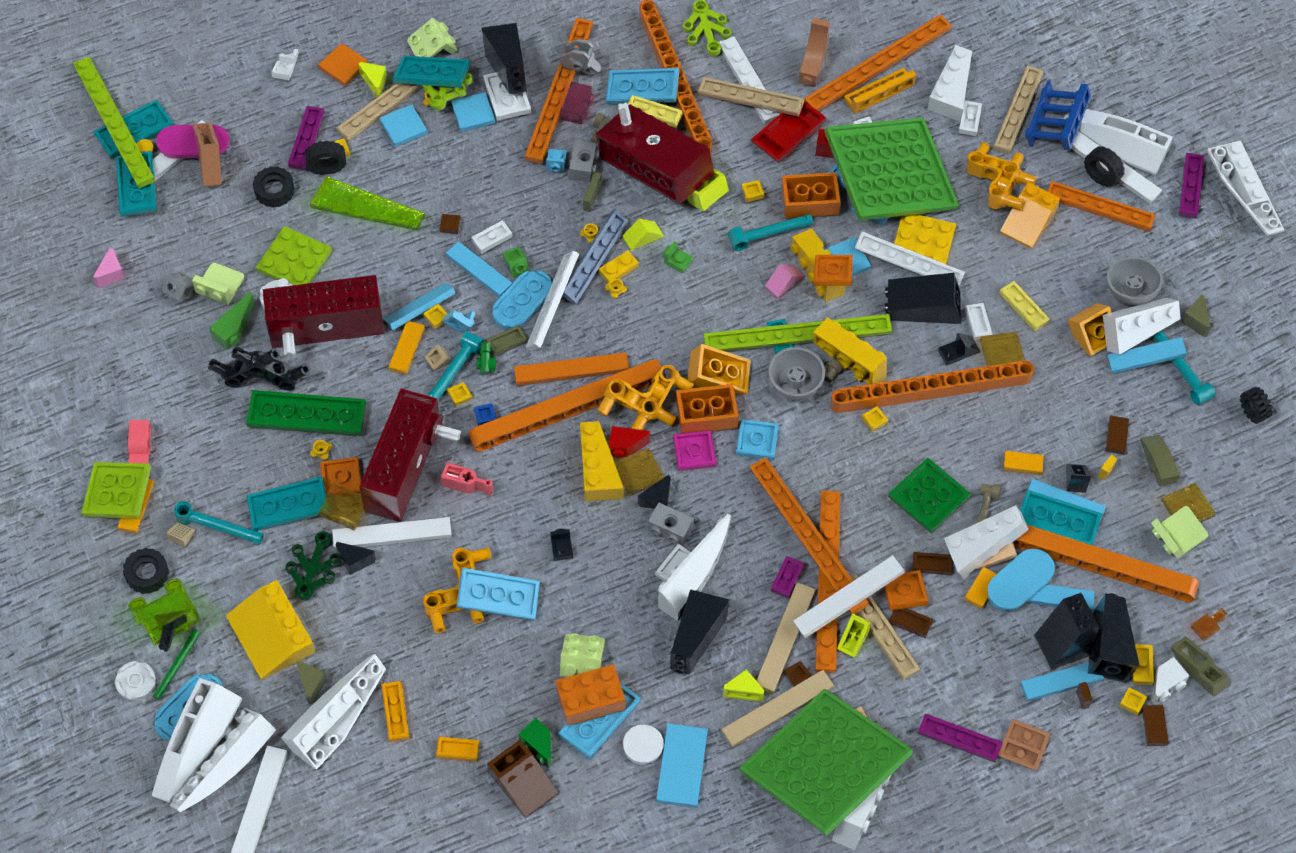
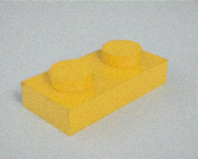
(619, 266)
(1145, 672)

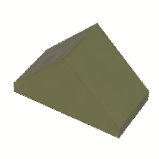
(1197, 317)
(312, 680)

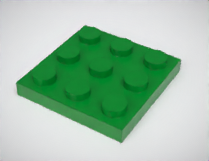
(929, 495)

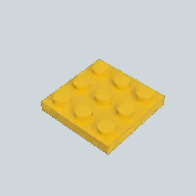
(926, 236)

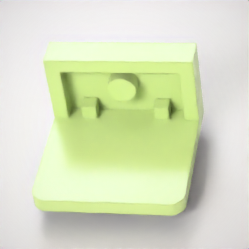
(431, 39)
(218, 283)
(1180, 532)
(581, 654)

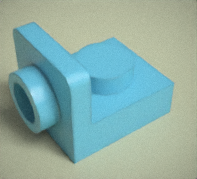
(556, 160)
(459, 321)

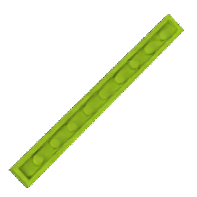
(114, 122)
(793, 333)

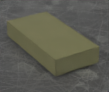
(592, 191)
(507, 340)

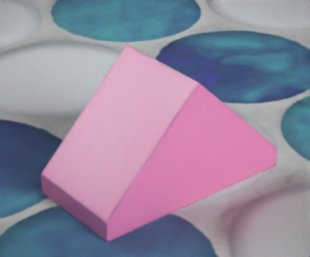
(109, 270)
(783, 279)

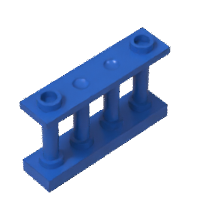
(1071, 123)

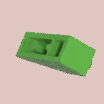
(231, 325)

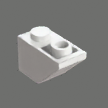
(1167, 679)

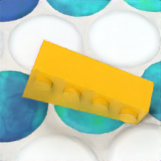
(806, 246)
(851, 352)
(599, 469)

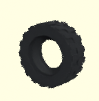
(325, 149)
(1110, 160)
(271, 174)
(145, 585)

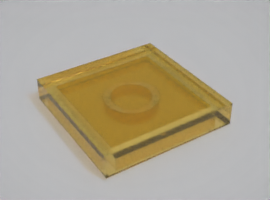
(1001, 348)
(638, 471)
(1191, 497)
(342, 506)

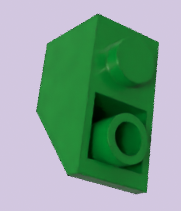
(538, 741)

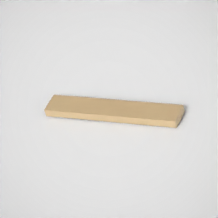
(751, 96)
(376, 109)
(1018, 110)
(784, 638)
(888, 639)
(776, 709)

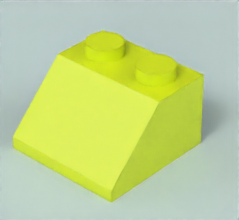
(709, 192)

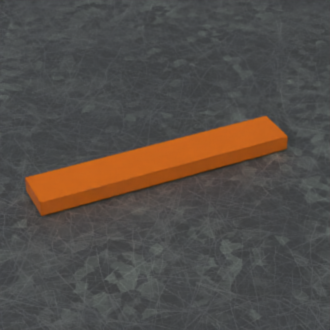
(1102, 206)
(570, 369)

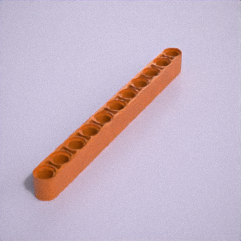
(667, 58)
(925, 392)
(558, 407)
(1110, 564)

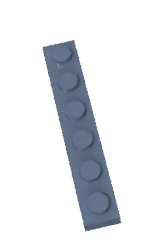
(594, 256)

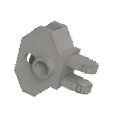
(580, 58)

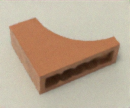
(815, 52)
(208, 154)

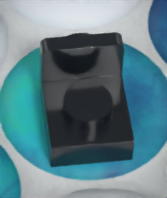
(561, 544)

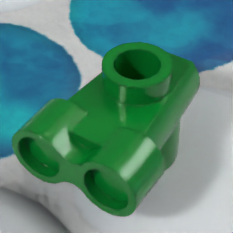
(485, 362)

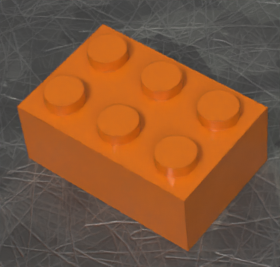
(810, 194)
(707, 408)
(590, 695)

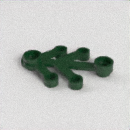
(312, 568)

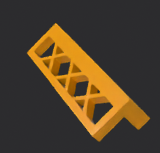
(878, 94)

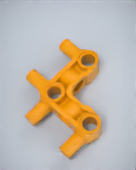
(1002, 172)
(636, 400)
(447, 599)

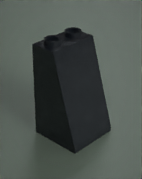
(505, 55)
(924, 299)
(699, 625)
(1067, 632)
(1114, 646)

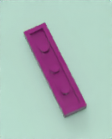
(306, 136)
(1191, 185)
(960, 738)

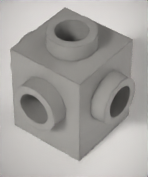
(178, 286)

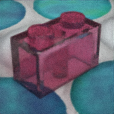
(576, 103)

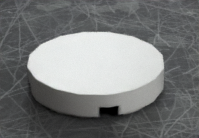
(135, 681)
(643, 744)

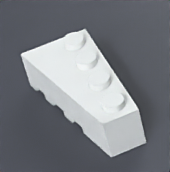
(951, 86)
(1137, 323)
(985, 539)
(851, 828)

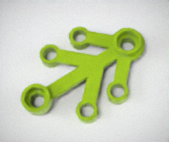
(701, 10)
(439, 100)

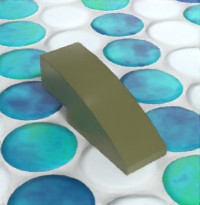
(1160, 460)
(1200, 666)

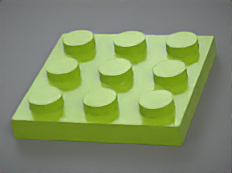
(294, 257)
(116, 490)

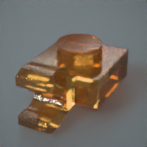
(1208, 626)

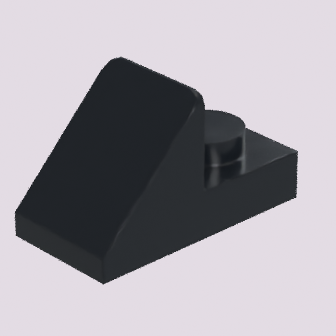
(961, 348)

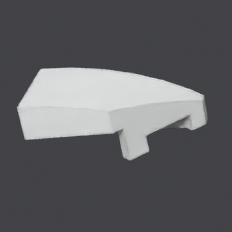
(285, 65)

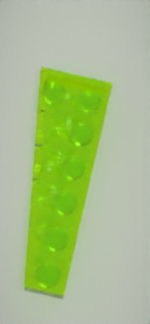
(354, 202)

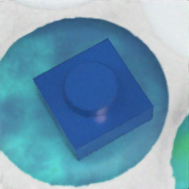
(484, 413)

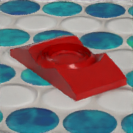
(788, 131)

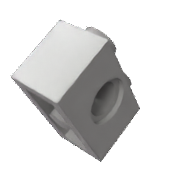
(583, 161)
(665, 515)

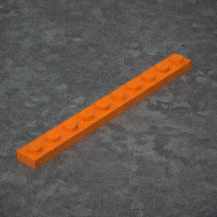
(878, 63)
(552, 107)
(803, 528)
(829, 529)

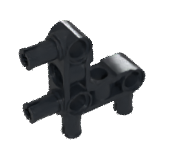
(258, 365)

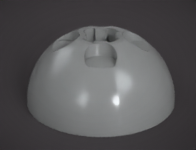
(1134, 280)
(801, 366)

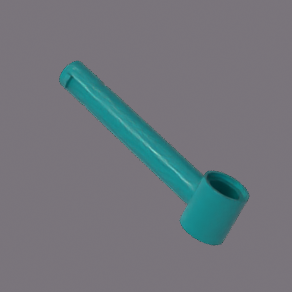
(740, 239)
(469, 344)
(1200, 392)
(215, 523)

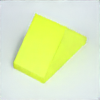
(374, 76)
(642, 233)
(854, 635)
(744, 688)

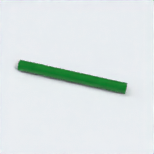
(176, 664)

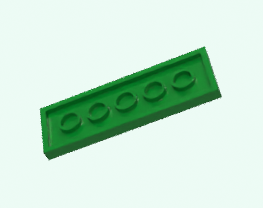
(306, 413)

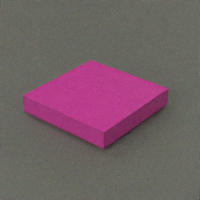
(694, 450)

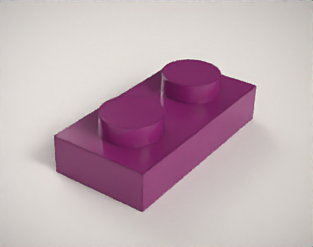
(787, 577)

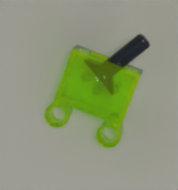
(165, 615)

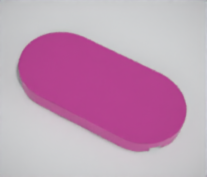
(180, 141)

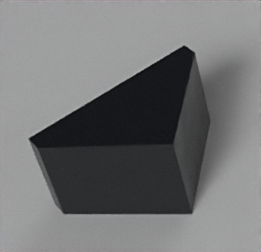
(1077, 478)
(656, 494)
(355, 557)

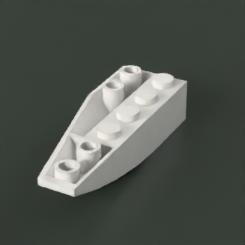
(1130, 140)
(1243, 182)
(693, 571)
(333, 714)
(195, 736)
(238, 746)

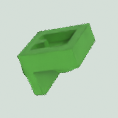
(677, 258)
(516, 261)

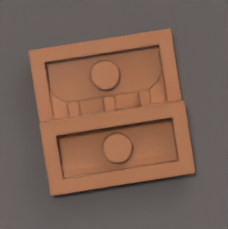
(1024, 744)

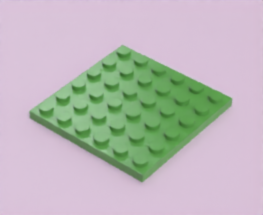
(891, 168)
(826, 761)

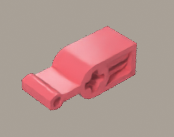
(139, 441)
(464, 480)

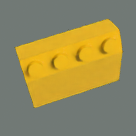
(270, 630)

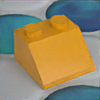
(1088, 328)

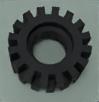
(1256, 405)

